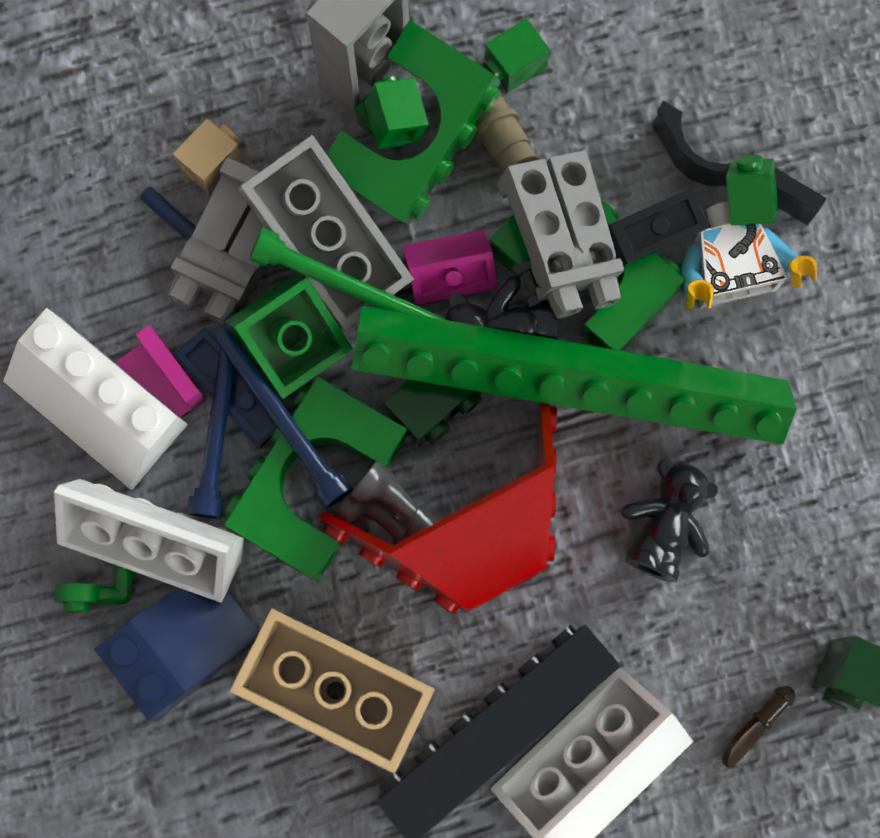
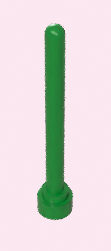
(273, 251)

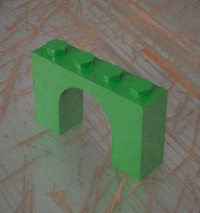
(462, 93)
(643, 286)
(325, 418)

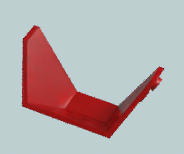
(480, 547)

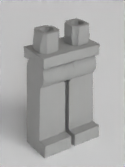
(564, 231)
(219, 250)

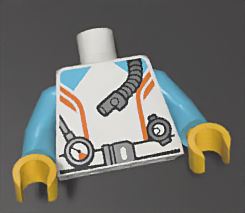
(738, 262)

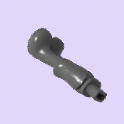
(385, 503)

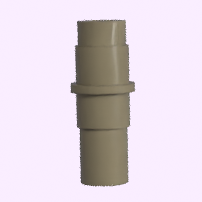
(503, 135)

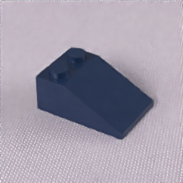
(176, 648)

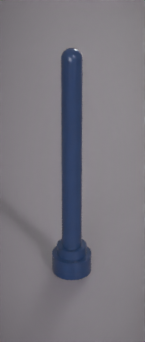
(329, 484)
(206, 498)

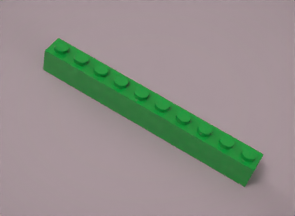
(573, 375)

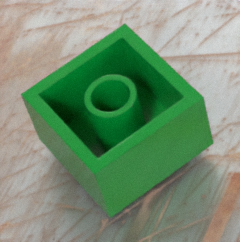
(289, 335)

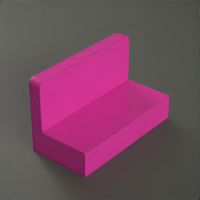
(450, 266)
(161, 373)

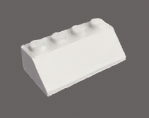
(91, 399)
(147, 538)
(593, 762)

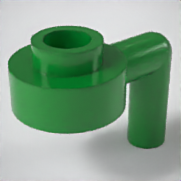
(79, 596)

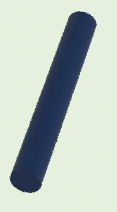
(168, 212)

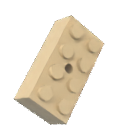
(291, 676)

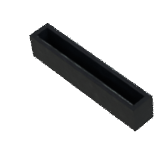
(497, 733)

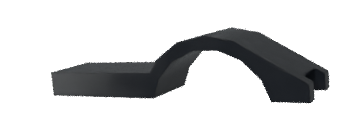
(791, 194)
(642, 233)

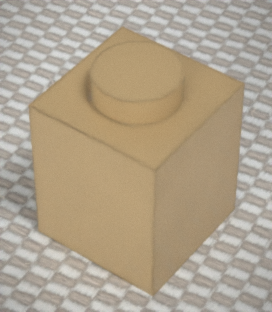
(205, 152)

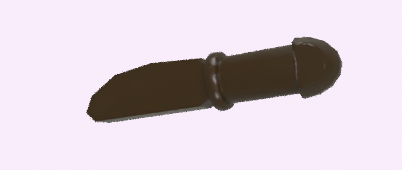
(756, 727)

